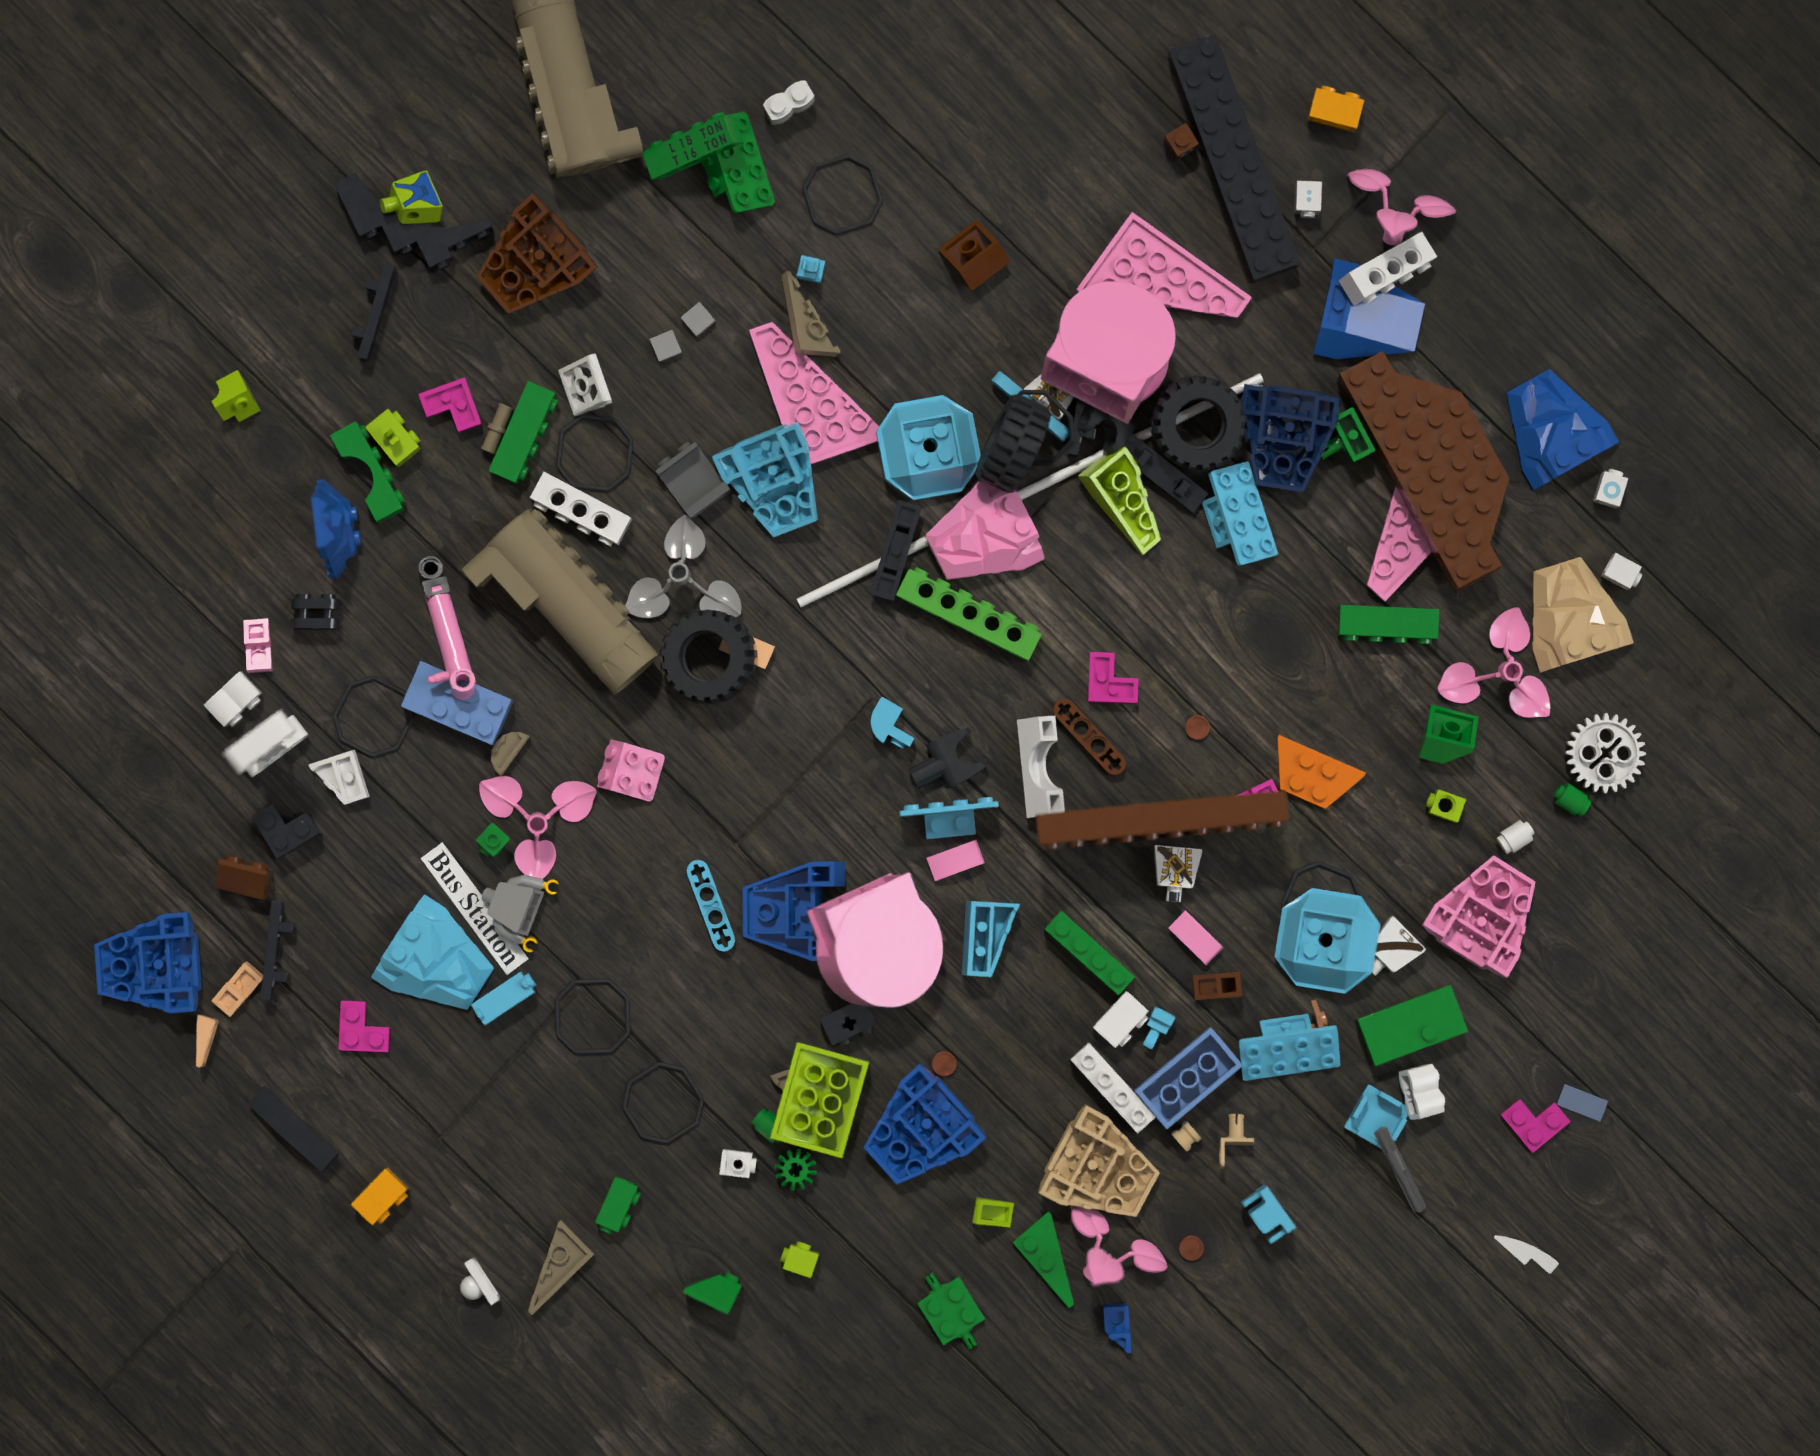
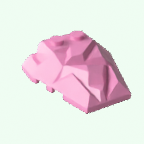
(985, 535)
(1485, 916)

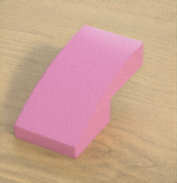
(257, 645)
(955, 860)
(1195, 937)

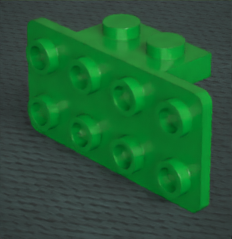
(740, 172)

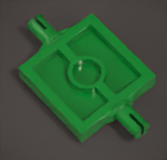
(950, 1310)

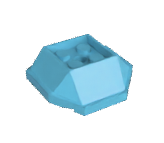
(921, 472)
(1353, 946)

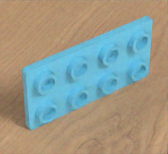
(1238, 515)
(949, 820)
(1289, 1047)

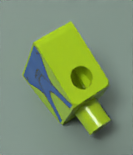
(413, 200)

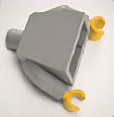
(515, 906)

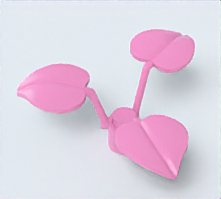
(1393, 221)
(1506, 632)
(572, 799)
(1100, 1265)

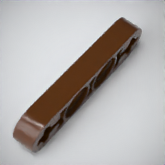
(1092, 734)

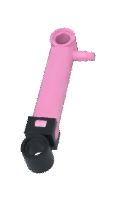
(447, 630)

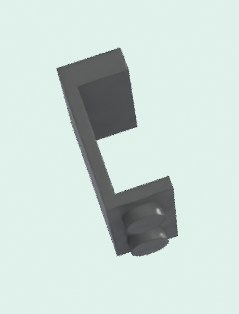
(692, 479)

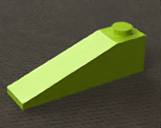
(1119, 491)

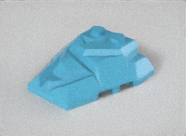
(772, 477)
(433, 959)

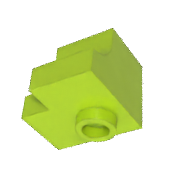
(234, 398)

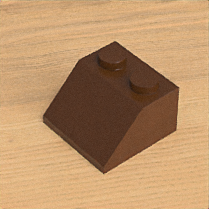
(974, 255)

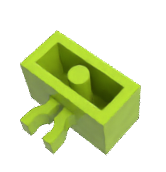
(393, 437)

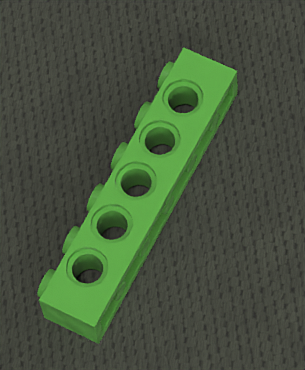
(1029, 633)

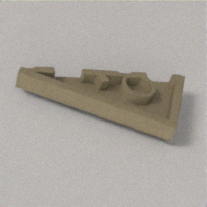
(806, 327)
(563, 1259)

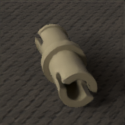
(497, 428)

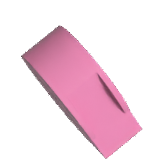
(1111, 347)

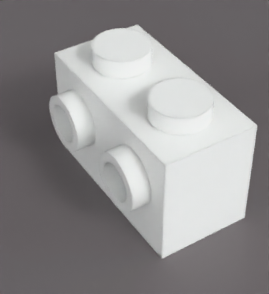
(1121, 1019)

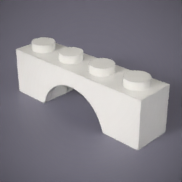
(1035, 739)

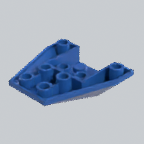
(1363, 330)

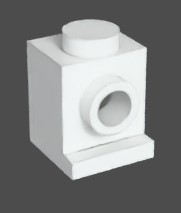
(727, 1163)

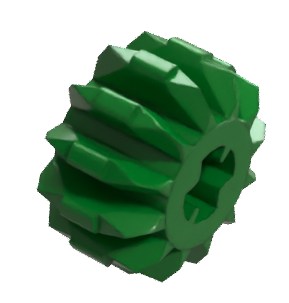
(788, 1165)

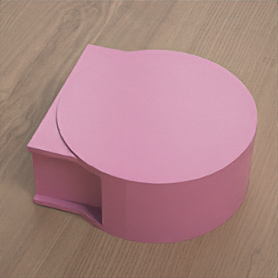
(878, 943)

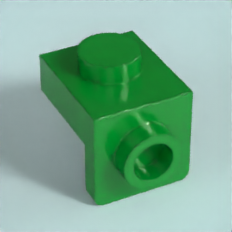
(492, 841)

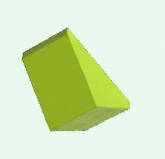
(992, 1212)

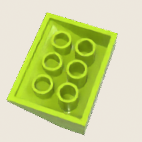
(819, 1100)

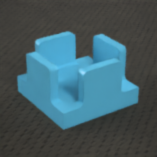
(1375, 1111)
(1268, 1213)

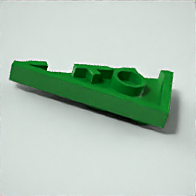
(1042, 1250)

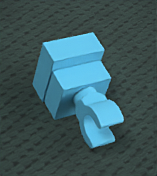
(810, 269)
(1160, 1022)

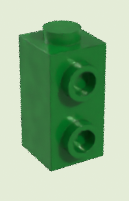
(616, 1205)

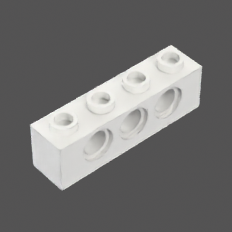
(1415, 250)
(549, 485)
(1112, 1087)

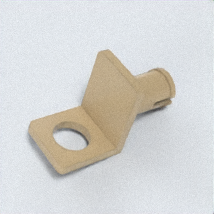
(1235, 1137)

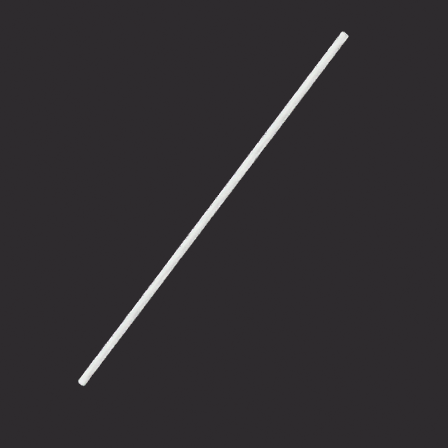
(1023, 493)

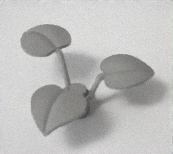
(683, 542)

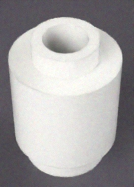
(1515, 837)

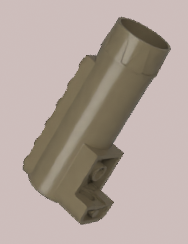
(570, 107)
(548, 576)

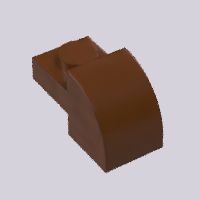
(1218, 985)

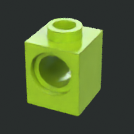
(1457, 804)

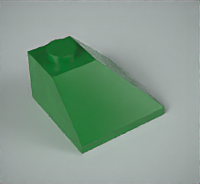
(1448, 735)
(716, 1291)

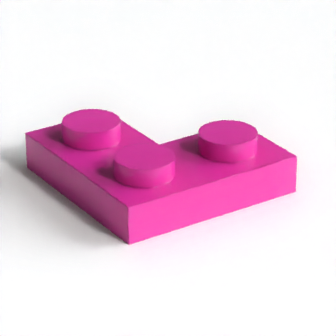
(453, 397)
(1103, 684)
(354, 1033)
(1534, 1130)

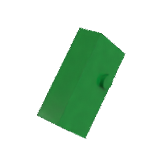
(1411, 1025)

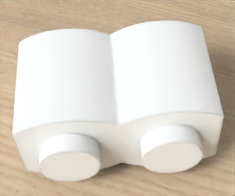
(782, 105)
(233, 700)
(1421, 1091)

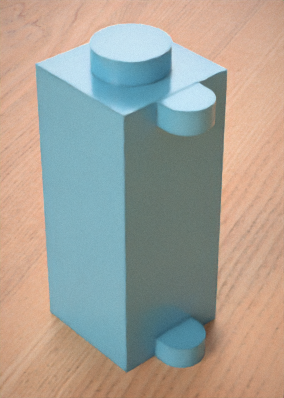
(504, 997)

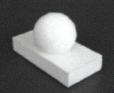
(477, 1283)

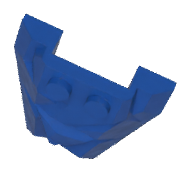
(1554, 428)
(334, 527)
(152, 964)
(922, 1128)

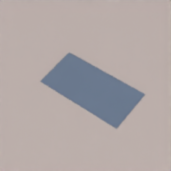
(1582, 1102)

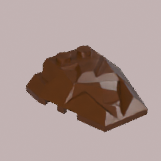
(534, 258)

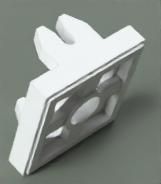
(572, 387)

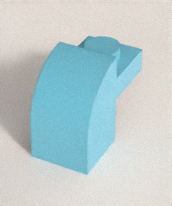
(883, 724)

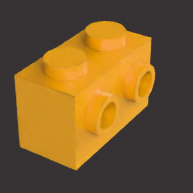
(1335, 108)
(380, 1196)

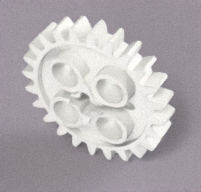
(1590, 737)

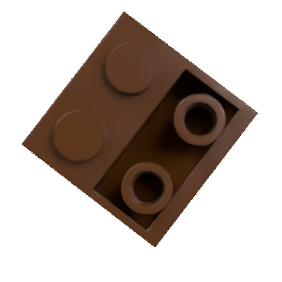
(243, 879)

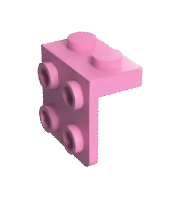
(630, 770)

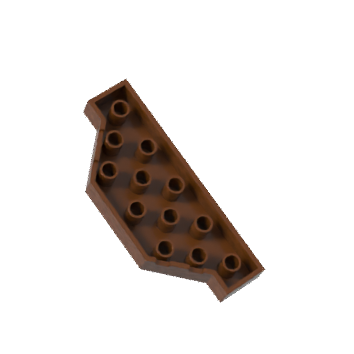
(1436, 463)
(1165, 818)

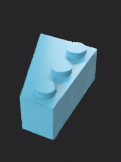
(984, 935)

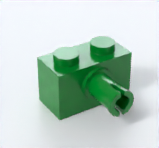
(1349, 438)

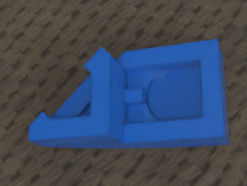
(1117, 1324)

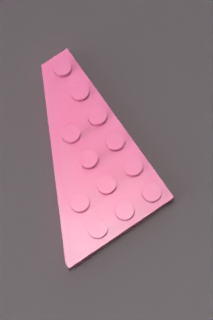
(1166, 270)
(808, 396)
(1398, 551)

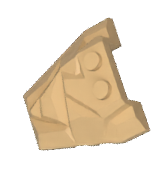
(1573, 616)
(1097, 1167)

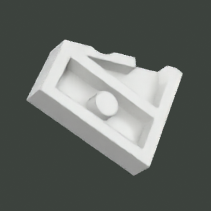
(343, 776)

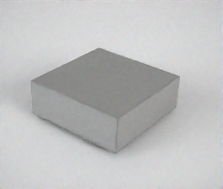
(698, 319)
(665, 346)

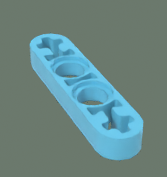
(1010, 388)
(708, 906)

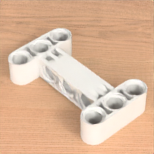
(265, 744)

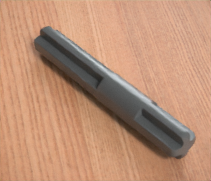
(1400, 1169)

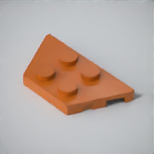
(1313, 774)

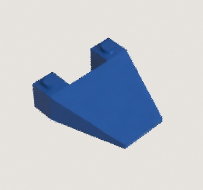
(778, 906)

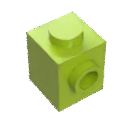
(799, 1259)

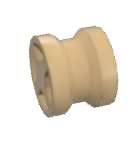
(1186, 1136)

